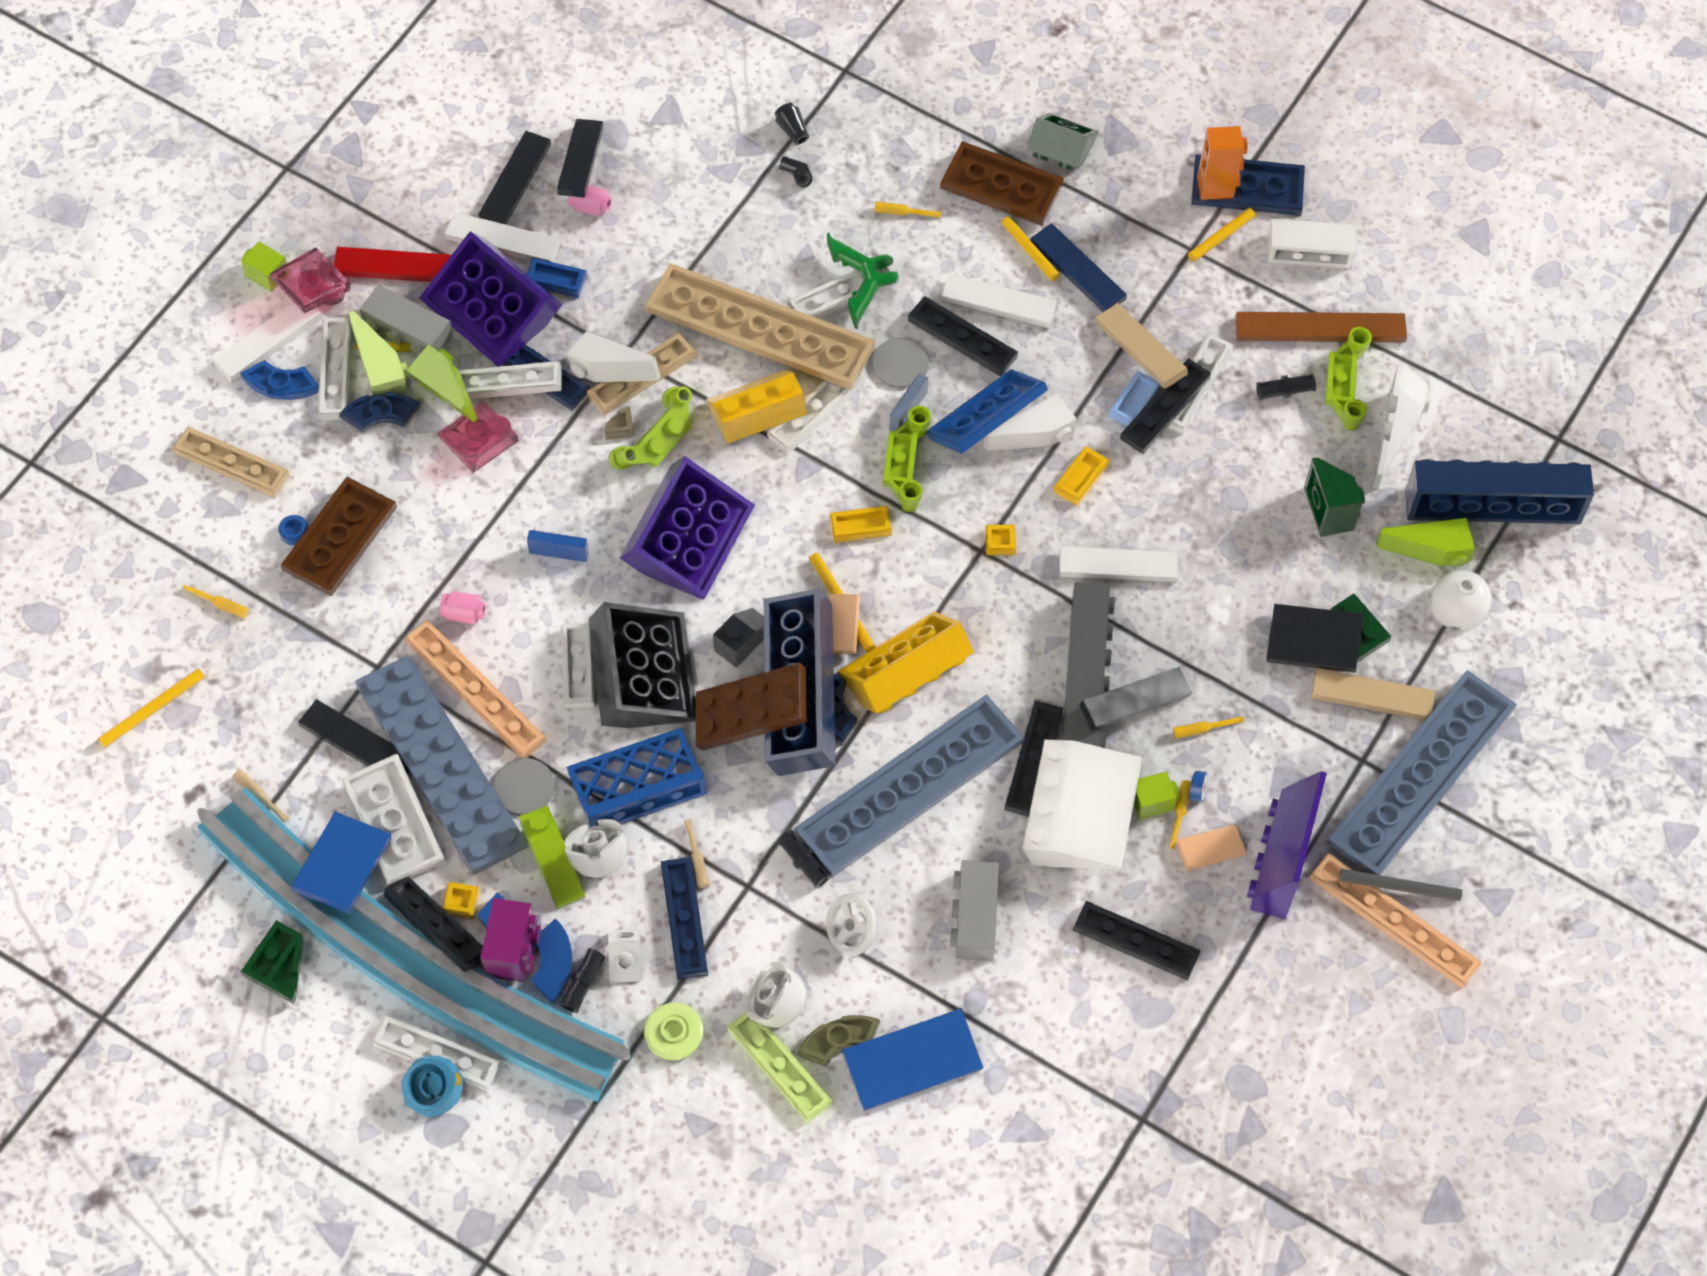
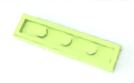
(780, 1067)

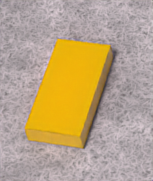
(1081, 475)
(860, 524)

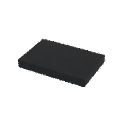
(1315, 638)

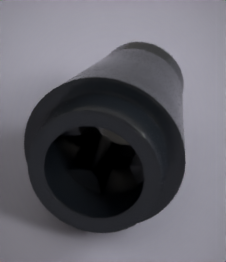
(792, 123)

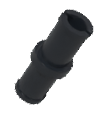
(1285, 386)
(803, 858)
(582, 980)

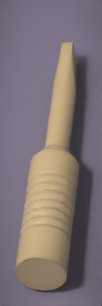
(245, 781)
(697, 858)

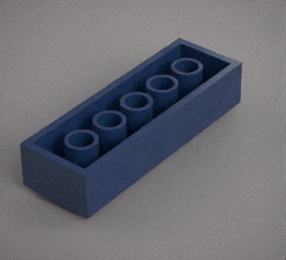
(1499, 491)
(801, 631)

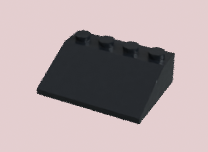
(641, 666)

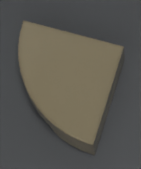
(620, 425)

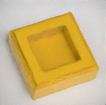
(1000, 539)
(461, 900)

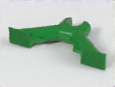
(871, 278)

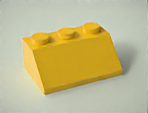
(758, 406)

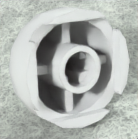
(1461, 600)
(597, 849)
(776, 996)

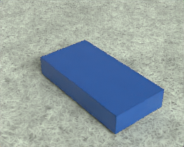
(557, 277)
(557, 545)

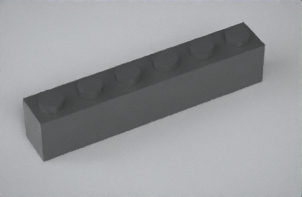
(1087, 658)

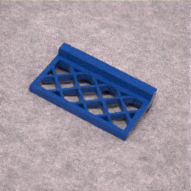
(644, 797)

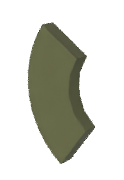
(831, 1038)

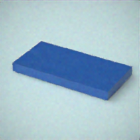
(986, 411)
(912, 1059)

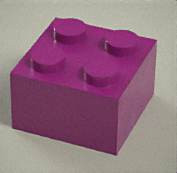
(510, 940)

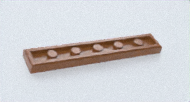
(1318, 326)

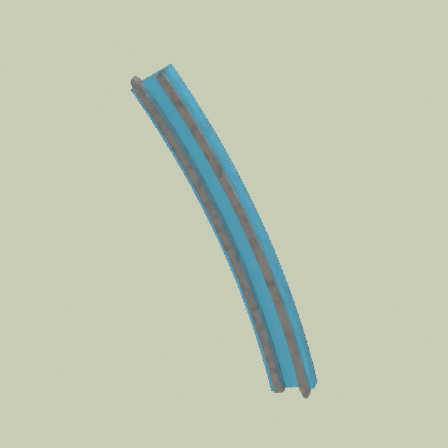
(412, 965)

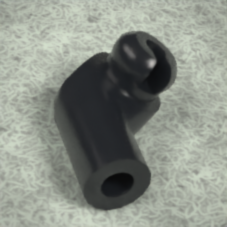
(800, 171)

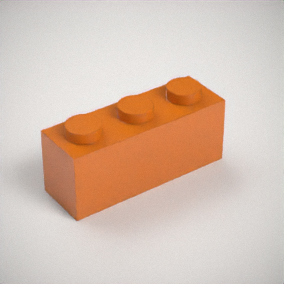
(1221, 162)

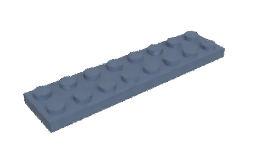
(441, 765)
(1421, 774)
(909, 785)

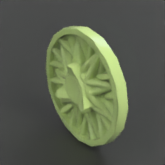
(673, 1031)

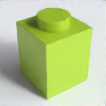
(259, 264)
(1155, 795)

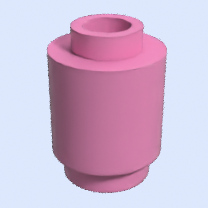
(595, 202)
(462, 607)

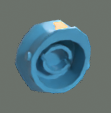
(432, 1086)

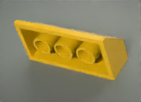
(907, 662)

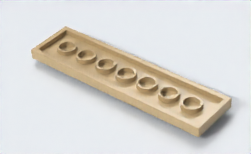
(760, 326)

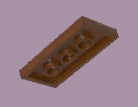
(1002, 183)
(338, 536)
(751, 706)

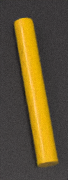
(1221, 235)
(1030, 248)

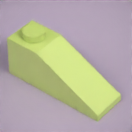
(379, 359)

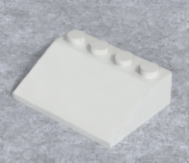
(1081, 806)

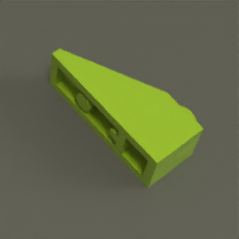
(441, 378)
(1432, 542)
(550, 856)

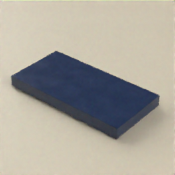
(1263, 188)

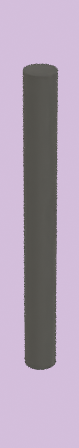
(1400, 884)

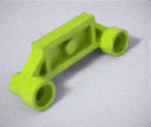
(1342, 379)
(661, 435)
(901, 458)

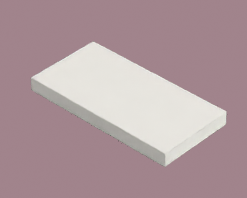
(388, 802)

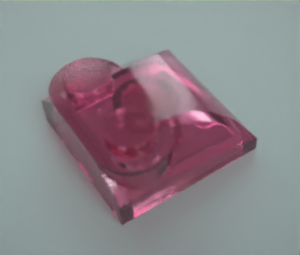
(311, 281)
(479, 441)

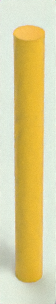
(833, 588)
(151, 708)

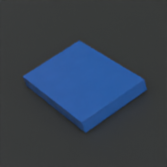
(341, 862)

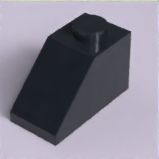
(739, 636)

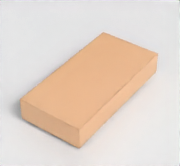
(845, 622)
(1211, 847)

